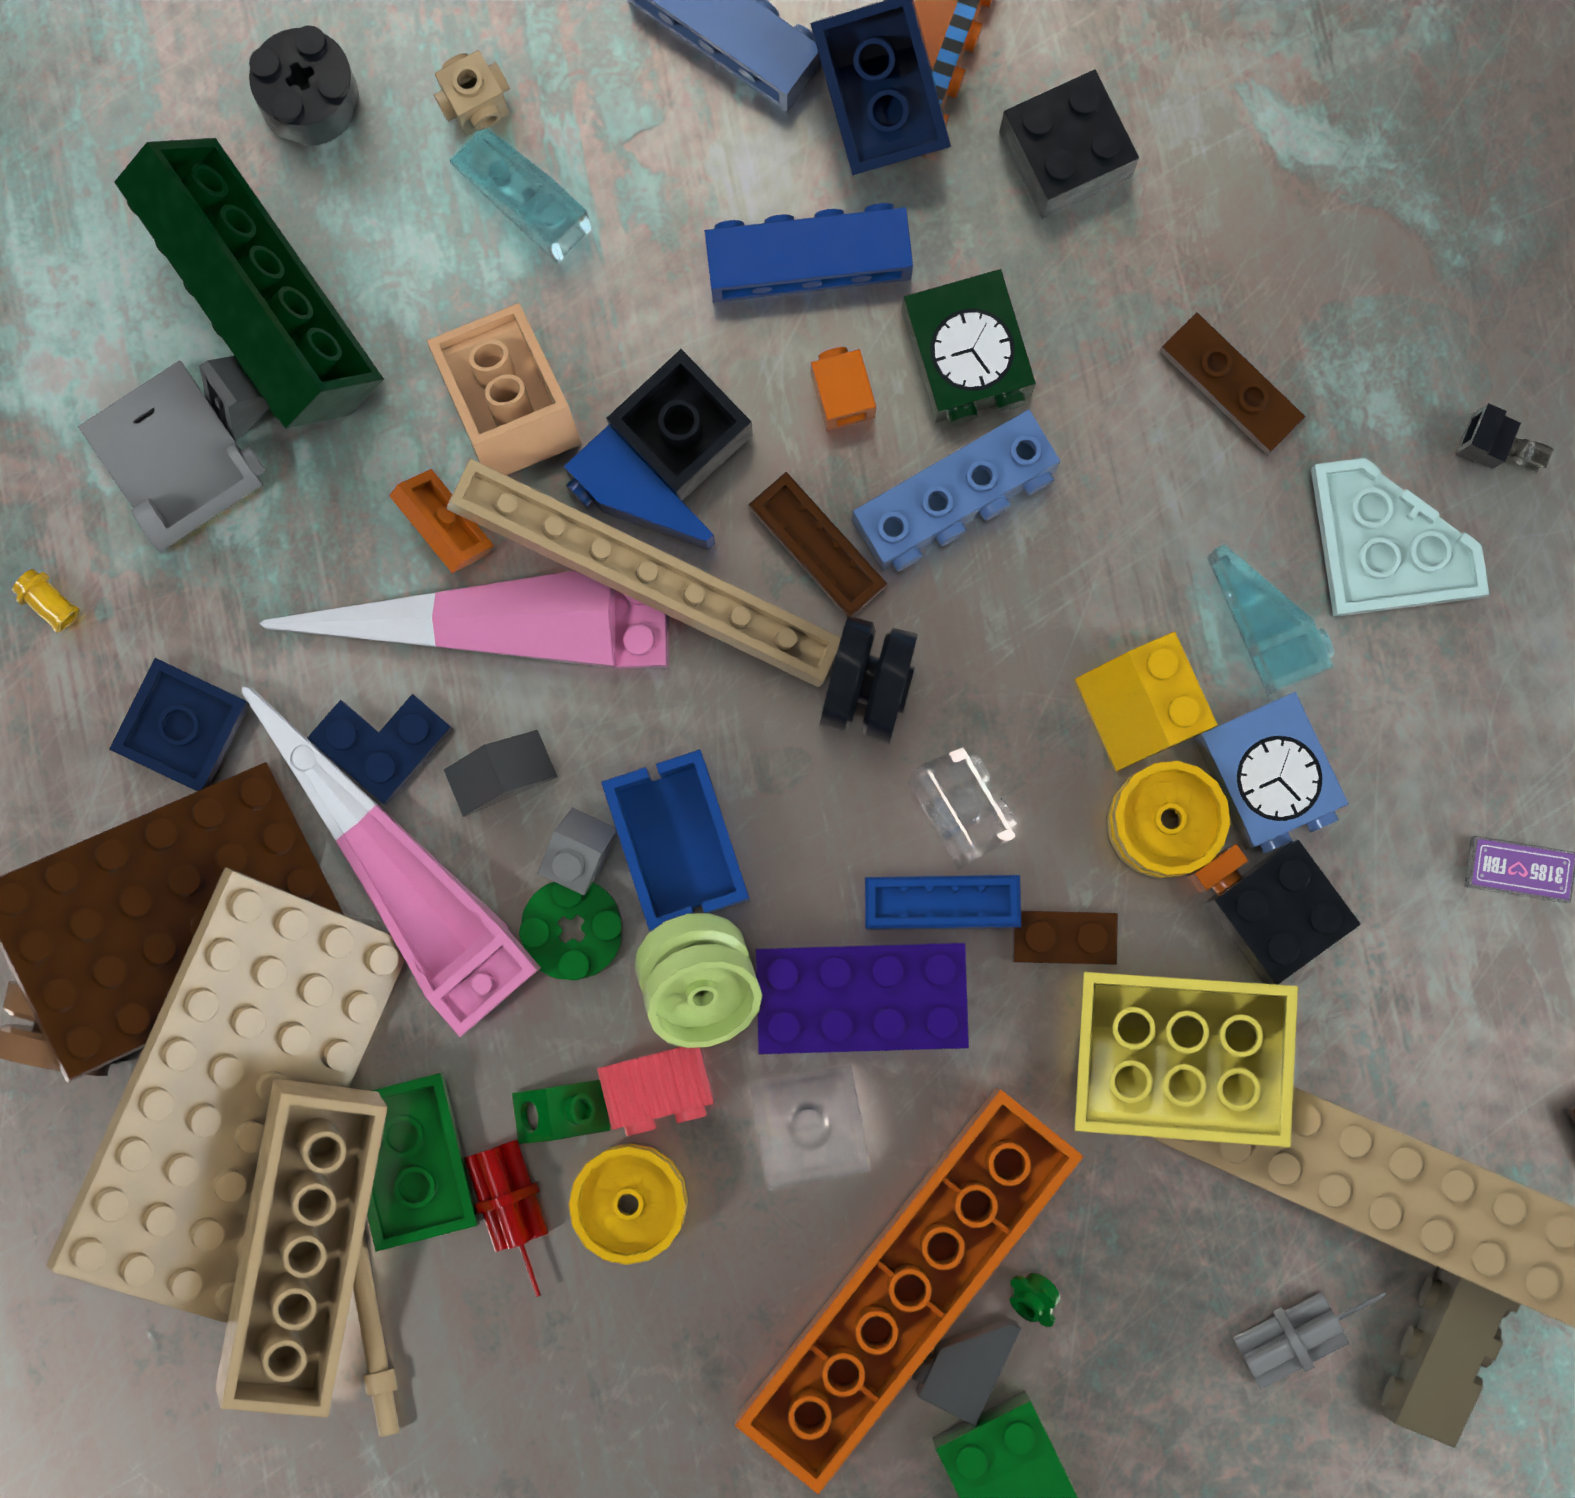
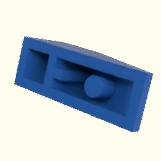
(629, 489)

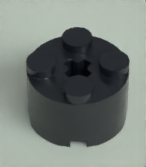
(298, 59)

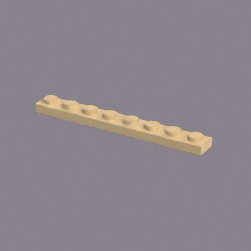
(644, 573)

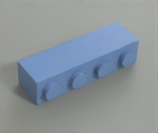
(744, 40)

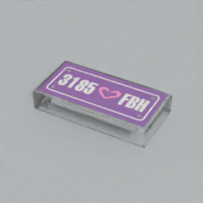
(1520, 869)

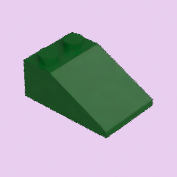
(1003, 1455)

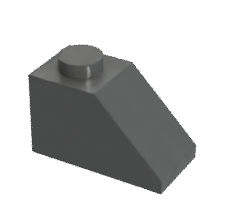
(965, 1369)

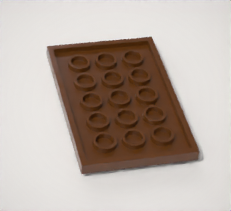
(113, 916)

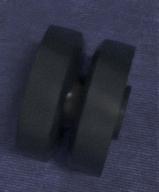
(869, 679)

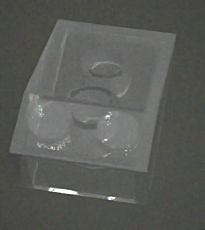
(961, 806)

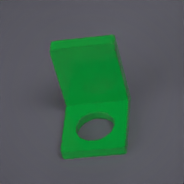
(561, 1112)

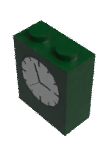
(968, 347)

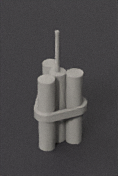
(1294, 1338)

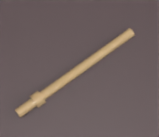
(380, 1379)

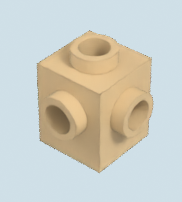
(471, 92)

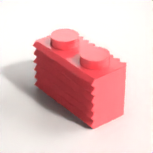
(656, 1087)

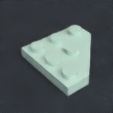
(1388, 544)

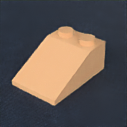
(504, 391)

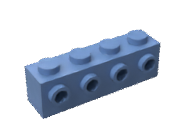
(956, 491)

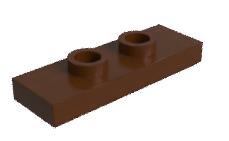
(1232, 383)
(817, 545)

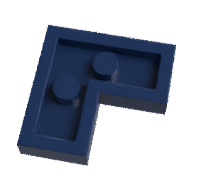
(382, 758)

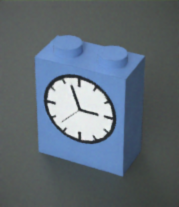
(1272, 773)

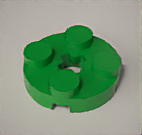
(573, 959)

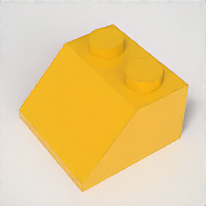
(1145, 701)

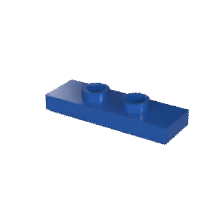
(942, 902)

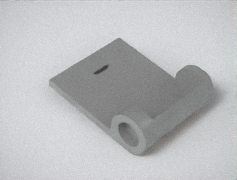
(172, 456)

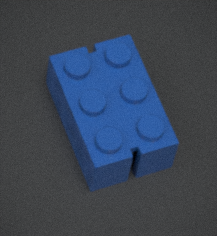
(675, 840)

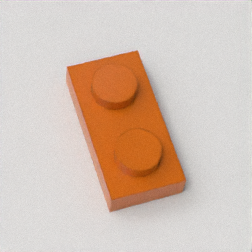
(450, 536)

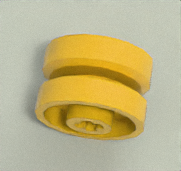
(1137, 826)
(599, 1191)

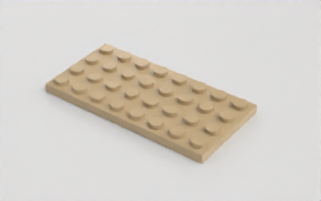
(258, 998)

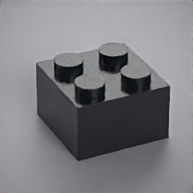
(1068, 143)
(681, 424)
(1282, 913)

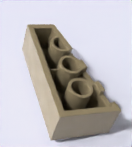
(1443, 1355)

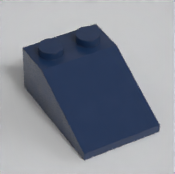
(881, 84)

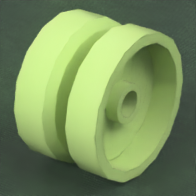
(697, 980)

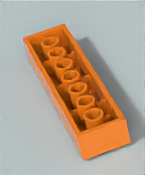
(907, 1290)

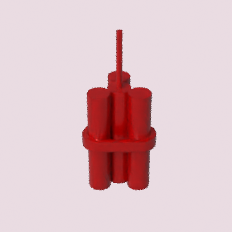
(507, 1199)

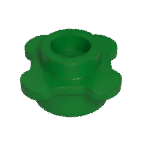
(1034, 1298)

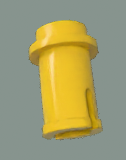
(45, 600)

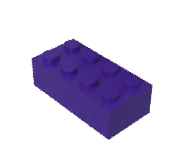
(862, 998)

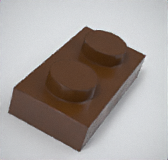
(1066, 938)

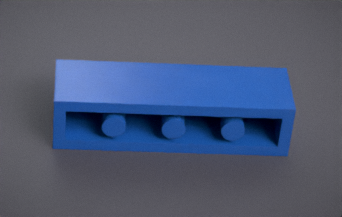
(809, 253)

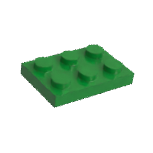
(420, 1167)

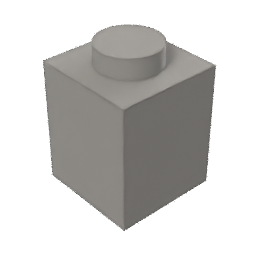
(577, 851)

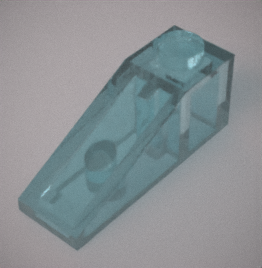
(523, 193)
(1273, 628)

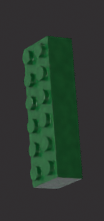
(248, 280)

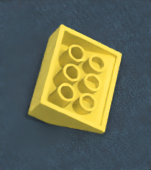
(1187, 1059)

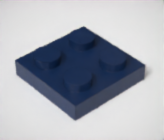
(179, 726)

